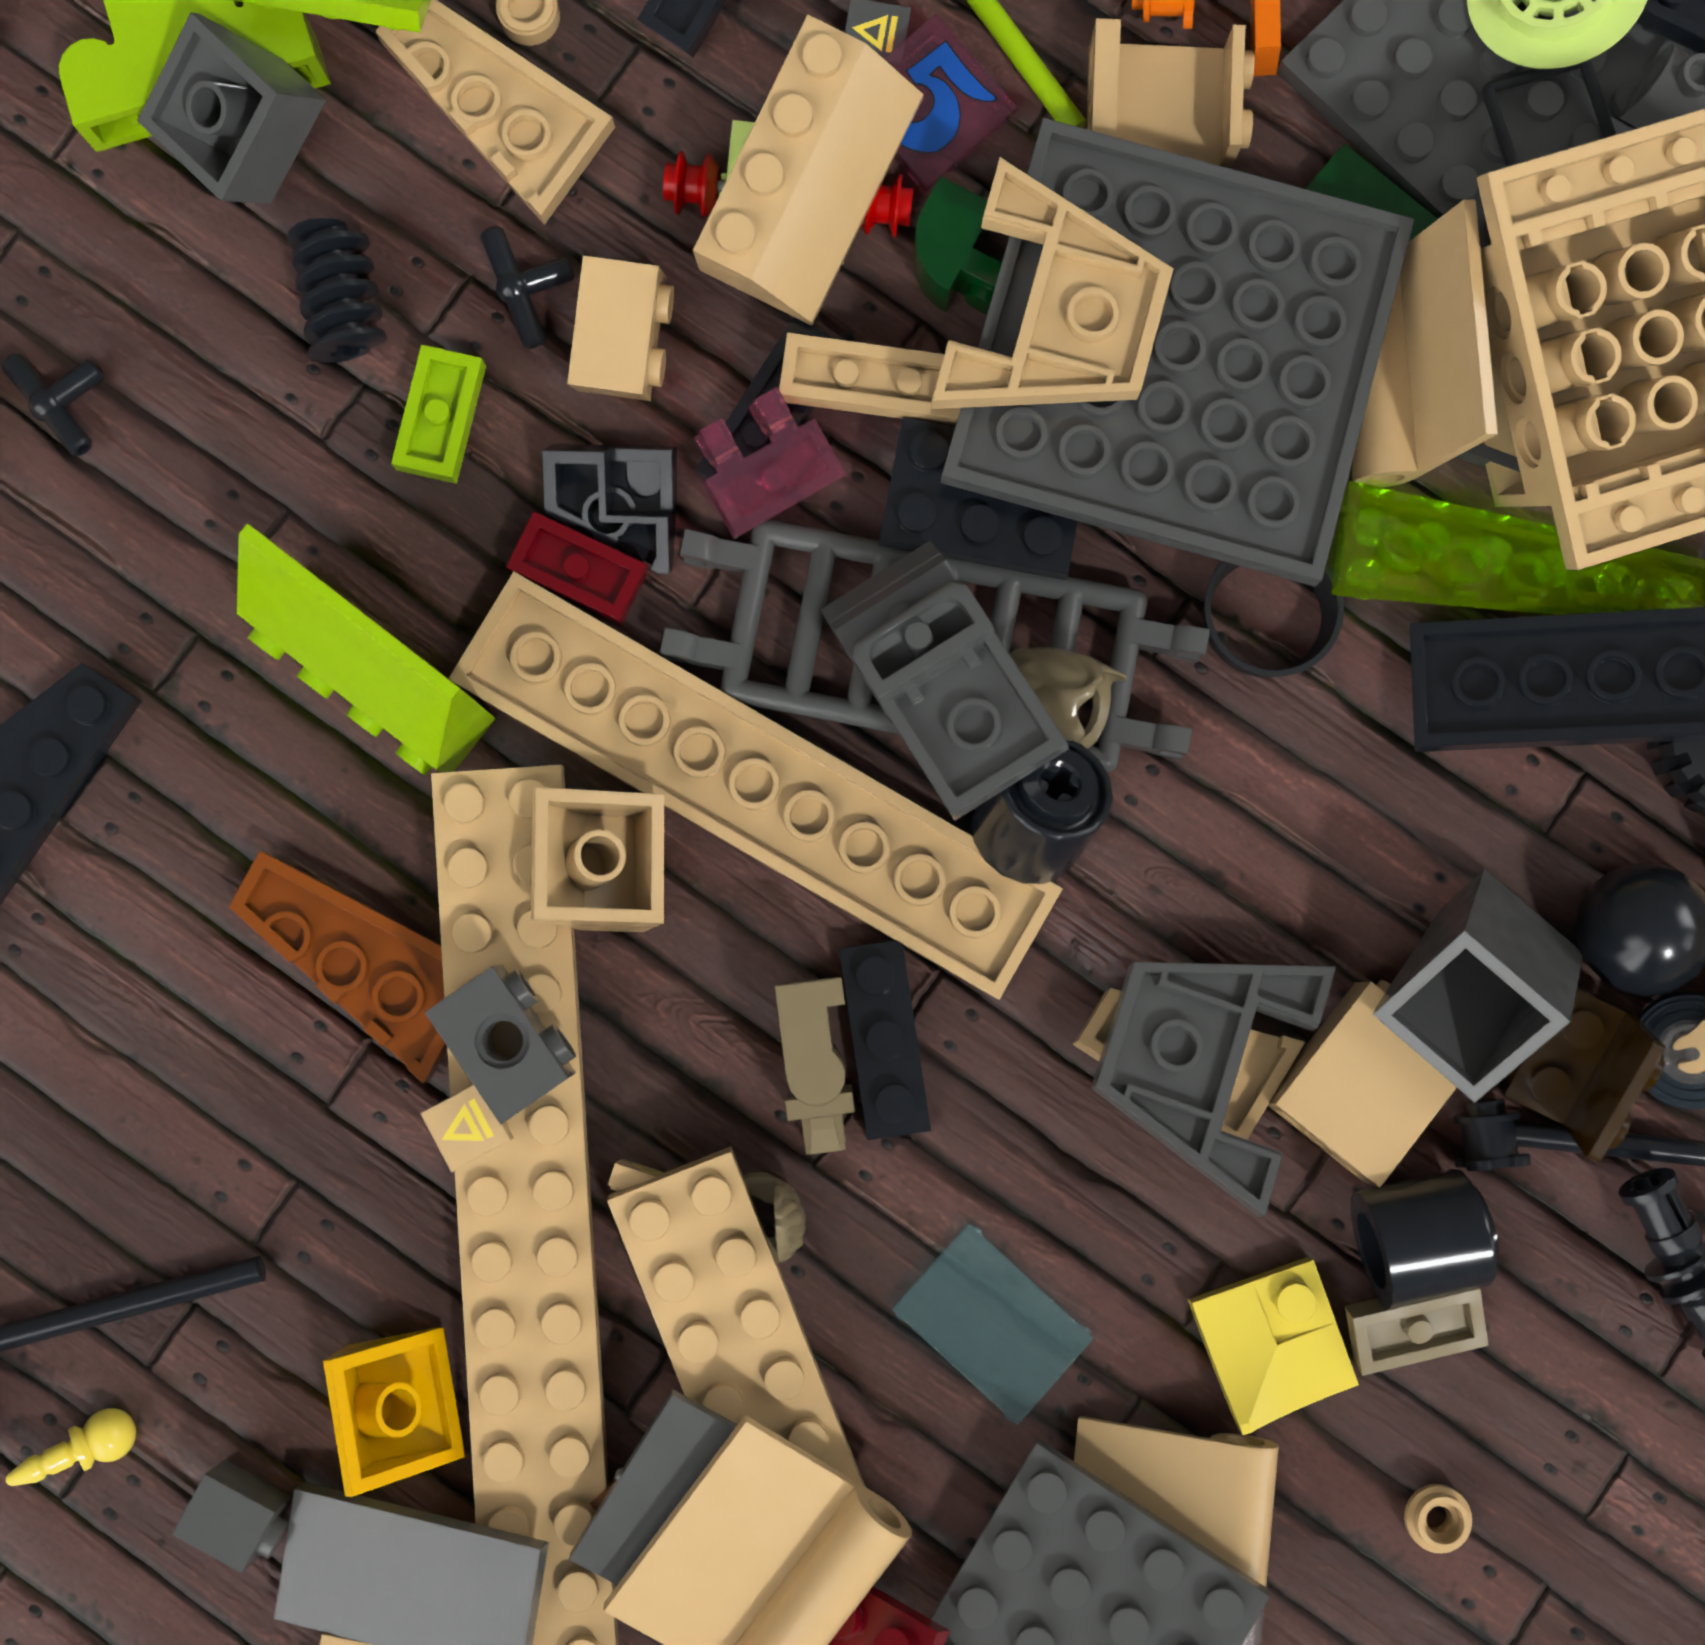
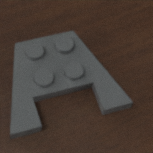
(1179, 1055)

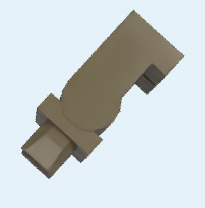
(812, 1063)

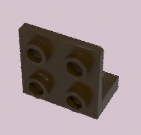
(1590, 1073)

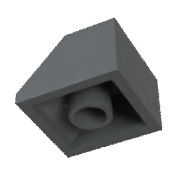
(230, 112)

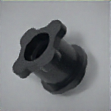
(1489, 1136)

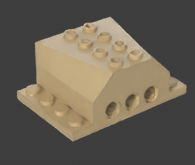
(1601, 337)

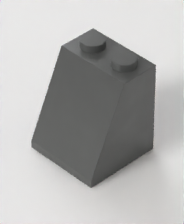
(1483, 987)

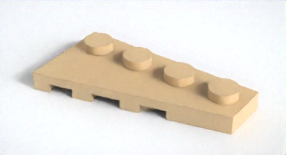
(504, 105)

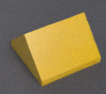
(393, 1408)

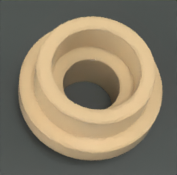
(1453, 1530)

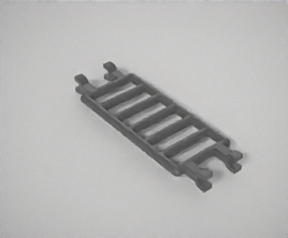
(857, 709)

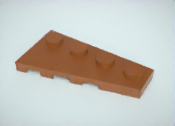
(353, 954)

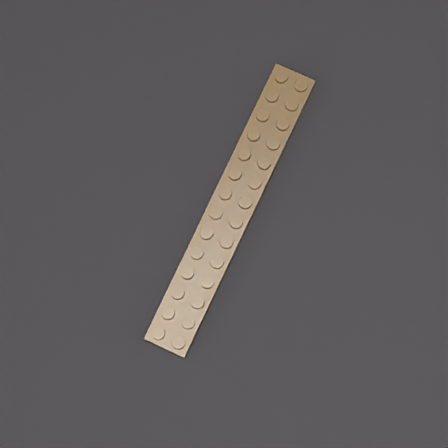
(526, 1214)

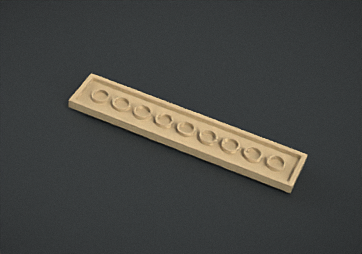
(752, 784)

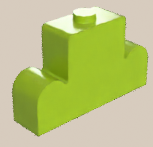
(112, 82)

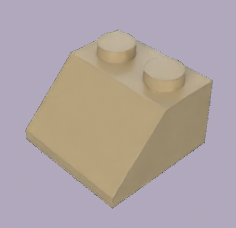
(597, 859)

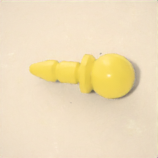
(103, 1438)

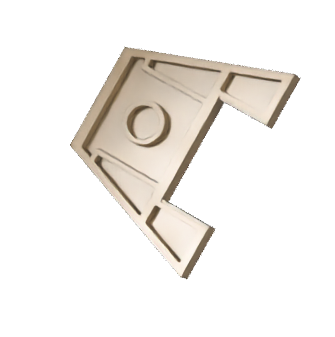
(1085, 316)

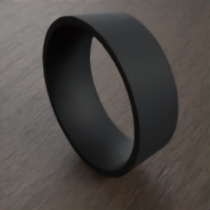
(1331, 623)

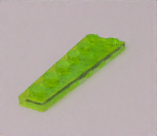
(1475, 558)

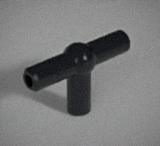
(516, 286)
(49, 402)

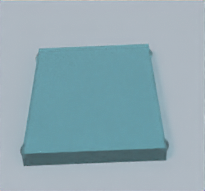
(992, 1323)

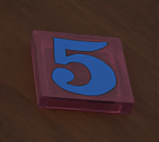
(957, 107)

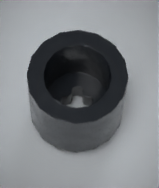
(1046, 818)
(1424, 1238)

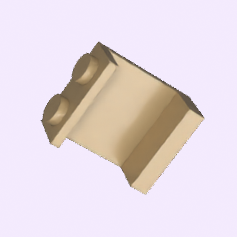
(1171, 94)

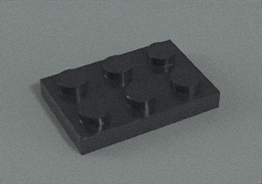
(964, 522)

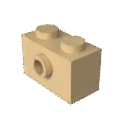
(619, 328)

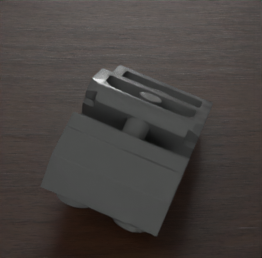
(944, 679)

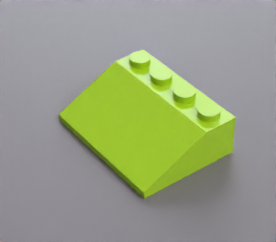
(355, 658)

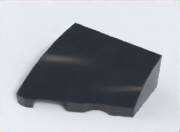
(616, 494)

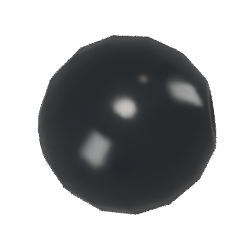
(1643, 929)

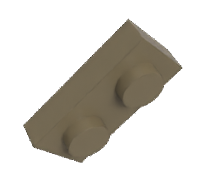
(1415, 1332)

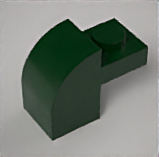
(949, 248)

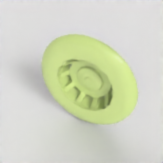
(1555, 42)

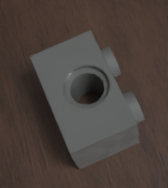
(466, 1027)

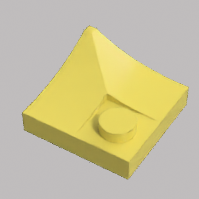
(1273, 1343)

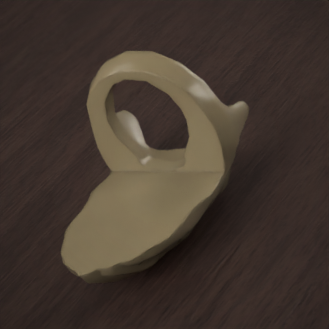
(1064, 683)
(788, 1212)

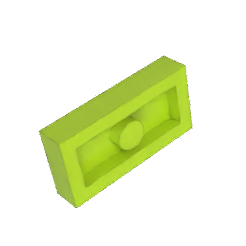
(438, 414)

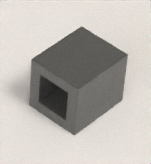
(234, 1517)

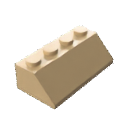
(808, 171)

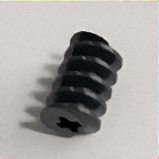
(332, 292)

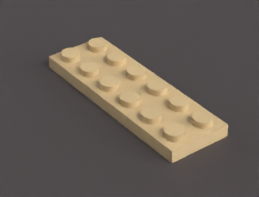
(727, 1304)

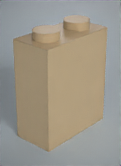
(1361, 1089)

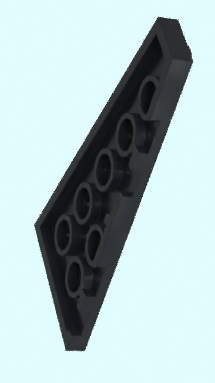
(49, 757)

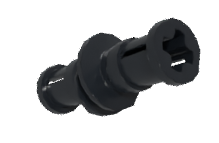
(1673, 1239)

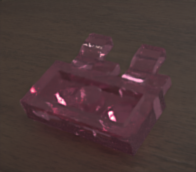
(772, 478)

